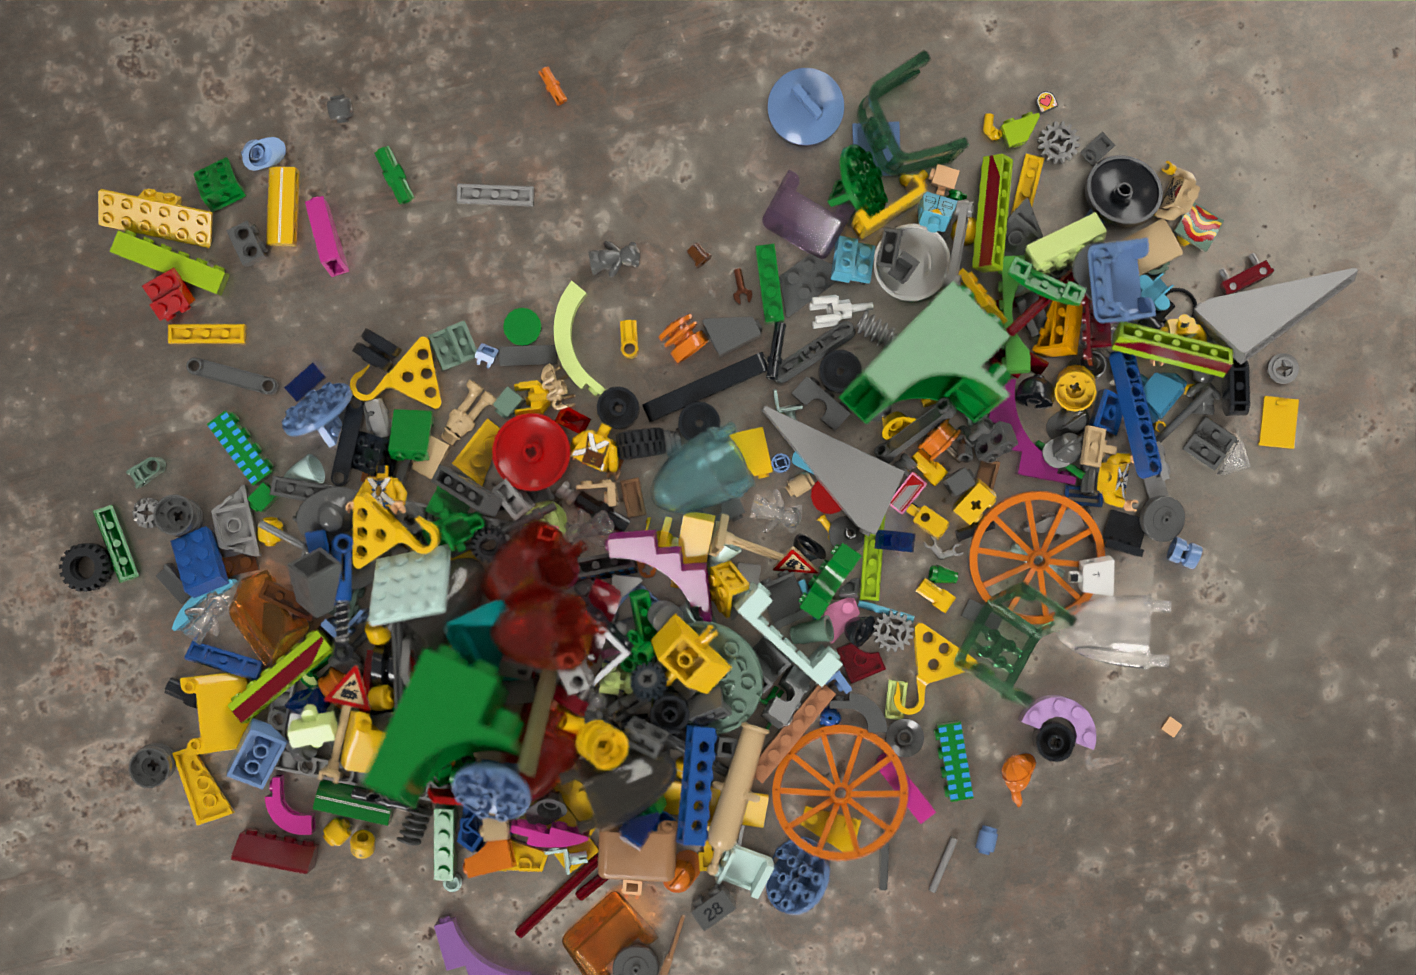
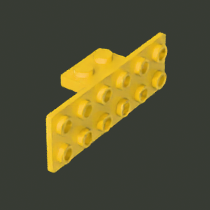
(156, 216)
(753, 816)

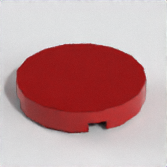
(822, 500)

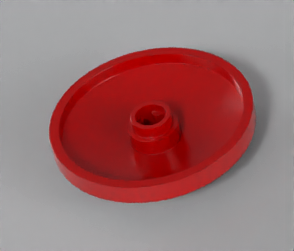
(531, 452)

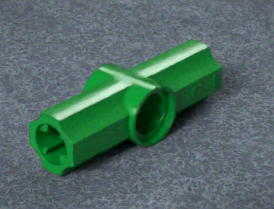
(394, 175)

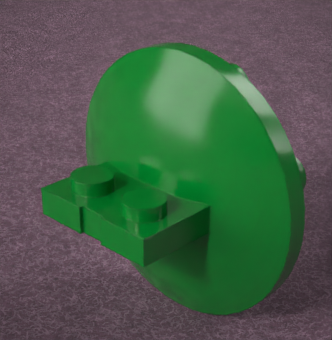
(859, 182)

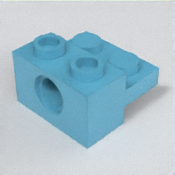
(844, 264)

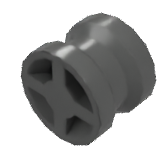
(905, 464)

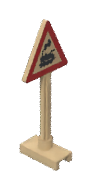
(791, 560)
(349, 693)

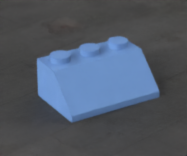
(256, 754)

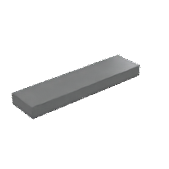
(495, 194)

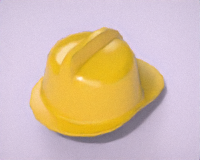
(895, 423)

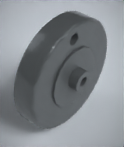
(1162, 518)
(635, 960)

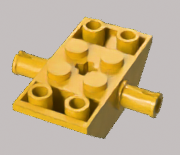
(689, 655)

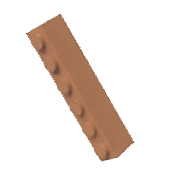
(788, 735)

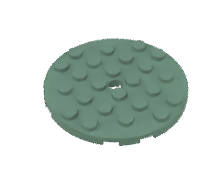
(741, 684)

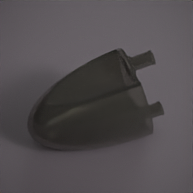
(463, 596)
(624, 790)

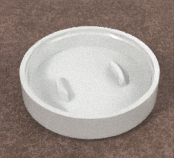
(928, 276)

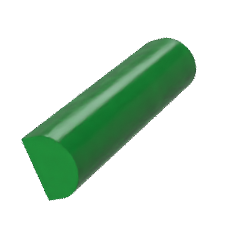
(115, 543)
(640, 605)

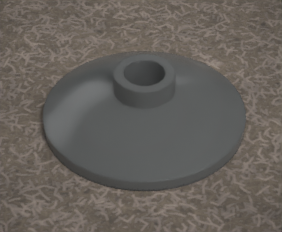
(839, 535)
(912, 744)

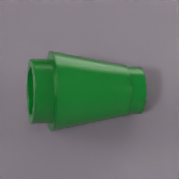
(940, 574)

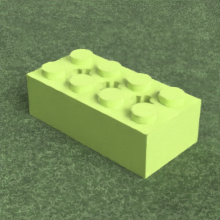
(1061, 247)

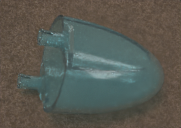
(702, 473)

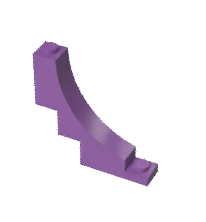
(459, 953)

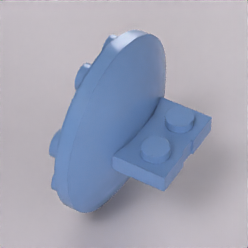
(805, 106)
(319, 412)
(492, 789)
(797, 878)

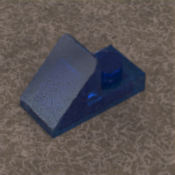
(895, 540)

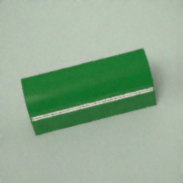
(337, 800)

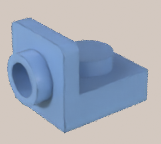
(841, 683)

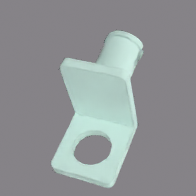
(787, 410)
(569, 859)

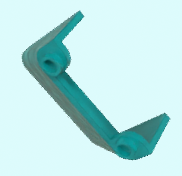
(472, 635)

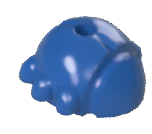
(836, 717)

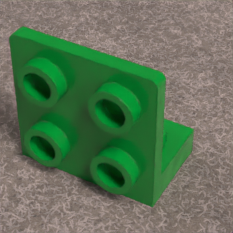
(218, 185)

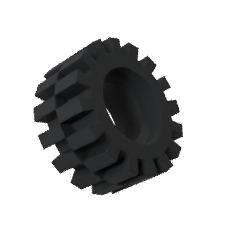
(479, 536)

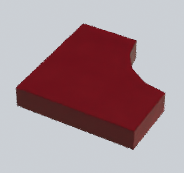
(859, 663)

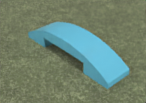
(183, 619)

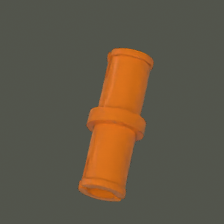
(553, 86)

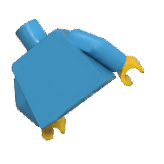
(1162, 393)

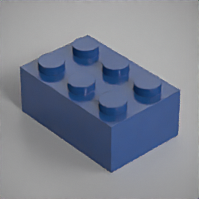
(199, 562)

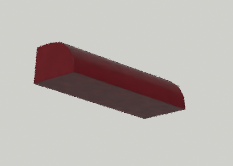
(606, 598)

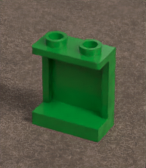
(410, 434)

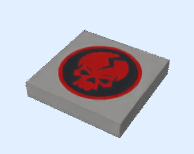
(408, 661)

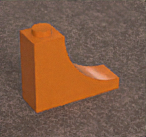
(493, 857)

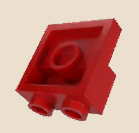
(168, 295)

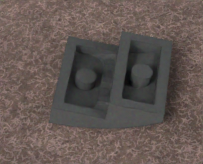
(1210, 443)

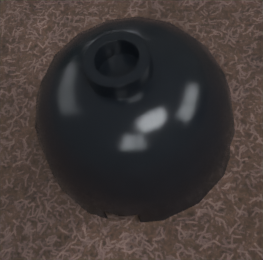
(1035, 391)

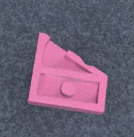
(840, 613)

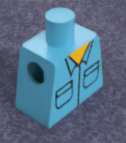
(935, 212)

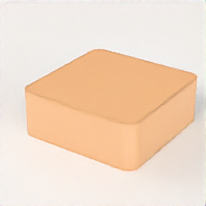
(1171, 726)

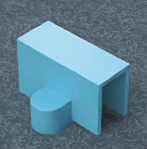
(1156, 291)

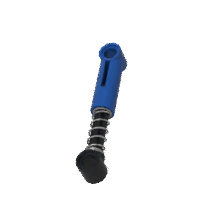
(343, 596)

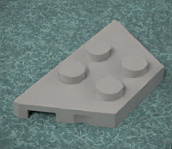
(236, 524)

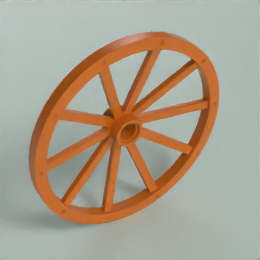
(993, 514)
(834, 788)

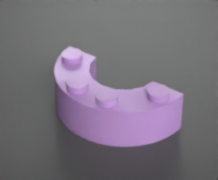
(1060, 706)

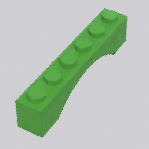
(1016, 353)

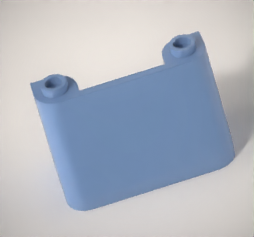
(1117, 281)

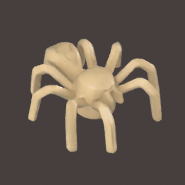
(557, 387)

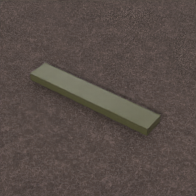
(538, 722)

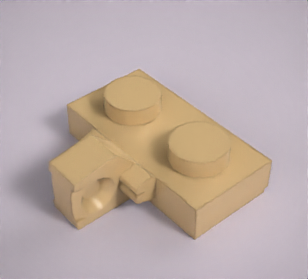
(1095, 447)

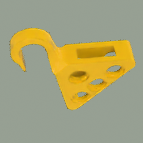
(408, 364)
(378, 519)
(924, 675)

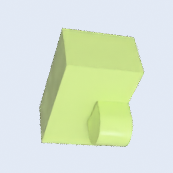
(312, 728)

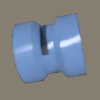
(780, 463)

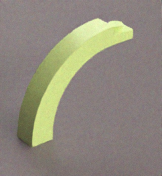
(563, 324)

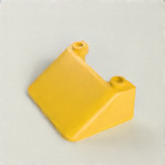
(217, 723)
(359, 743)

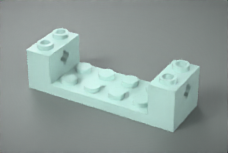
(818, 666)

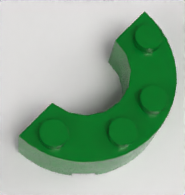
(828, 580)

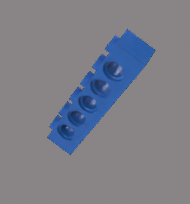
(690, 777)

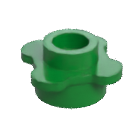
(956, 195)

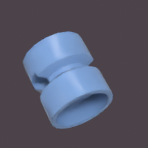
(1190, 556)

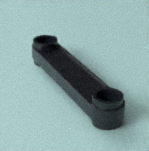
(347, 442)

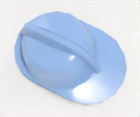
(263, 153)

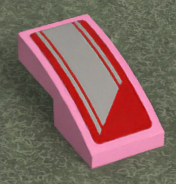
(907, 492)

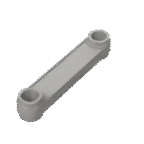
(963, 210)

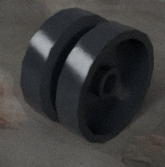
(376, 351)
(828, 370)
(618, 396)
(694, 412)
(382, 666)

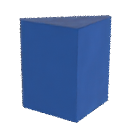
(1107, 412)

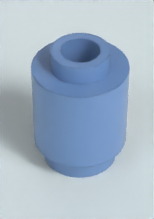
(986, 840)

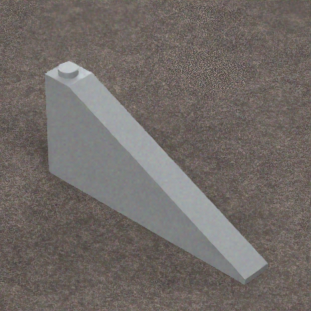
(1260, 315)
(851, 477)

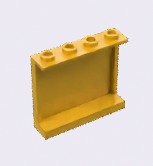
(865, 227)

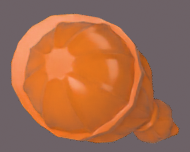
(1017, 774)

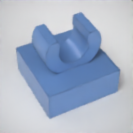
(487, 354)

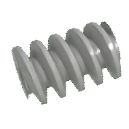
(876, 330)

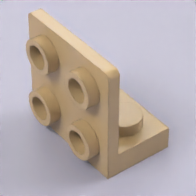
(610, 495)

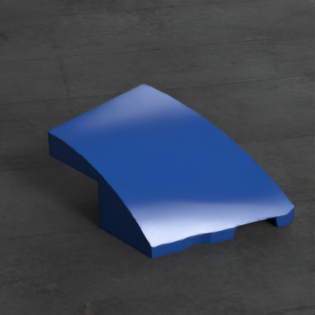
(469, 833)

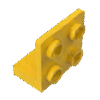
(724, 582)

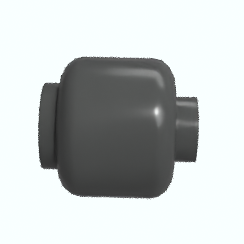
(340, 108)

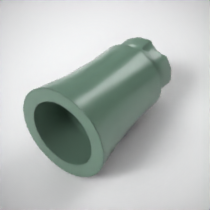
(813, 631)

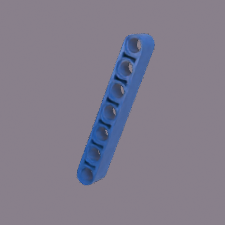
(1135, 414)

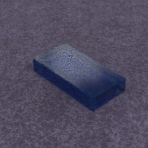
(305, 381)

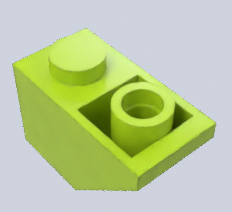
(1018, 131)

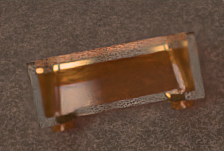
(264, 625)
(604, 932)

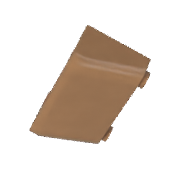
(652, 863)

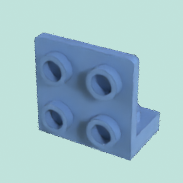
(329, 625)

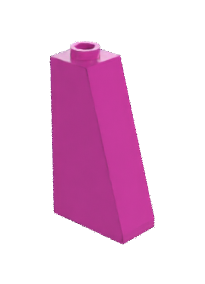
(326, 236)
(916, 801)

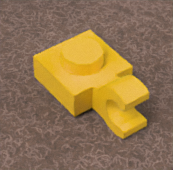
(705, 856)

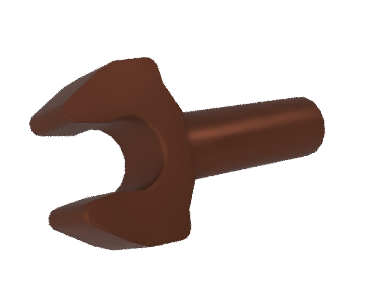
(741, 287)

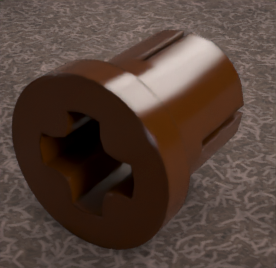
(698, 255)

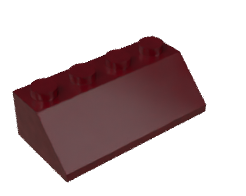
(275, 851)

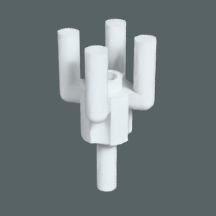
(835, 309)

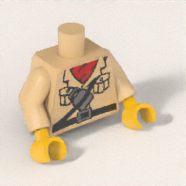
(1179, 194)

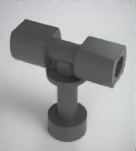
(968, 439)

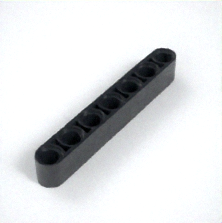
(705, 387)

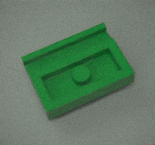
(444, 500)

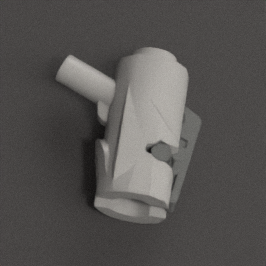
(377, 418)

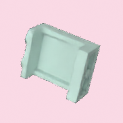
(745, 869)

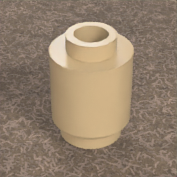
(799, 484)

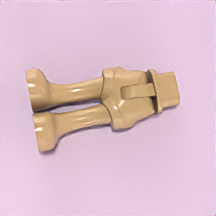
(461, 422)

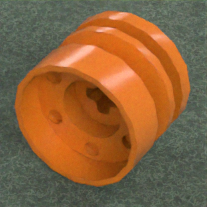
(683, 338)

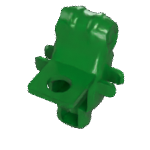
(456, 528)

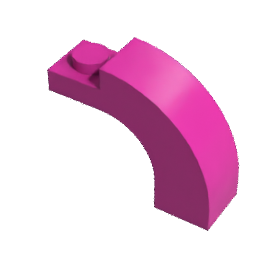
(283, 814)

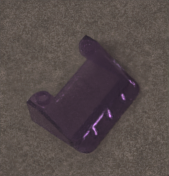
(803, 220)

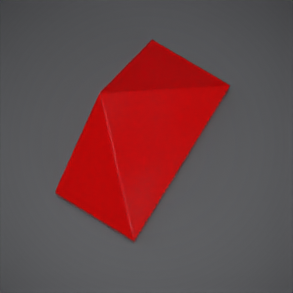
(572, 420)

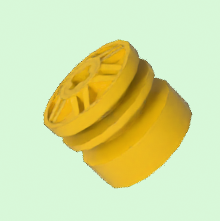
(1081, 396)
(602, 744)

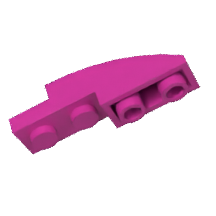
(558, 836)

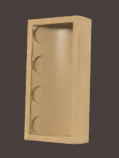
(1162, 246)

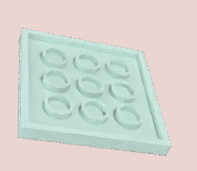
(410, 585)

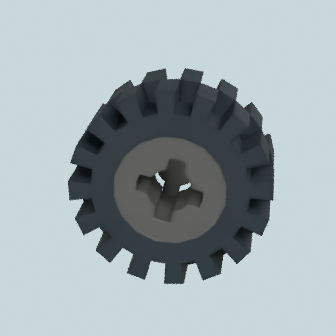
(648, 689)

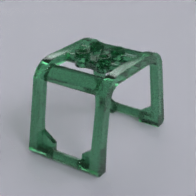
(879, 132)
(1062, 620)

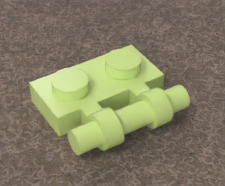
(611, 682)

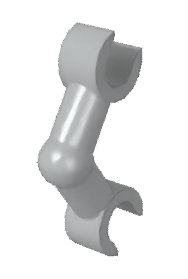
(942, 554)

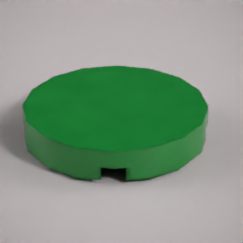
(522, 326)

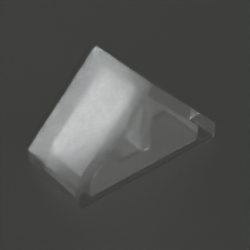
(1235, 460)

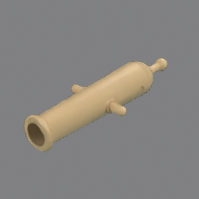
(735, 793)

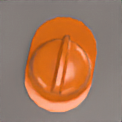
(686, 871)

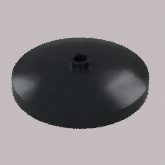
(1123, 191)

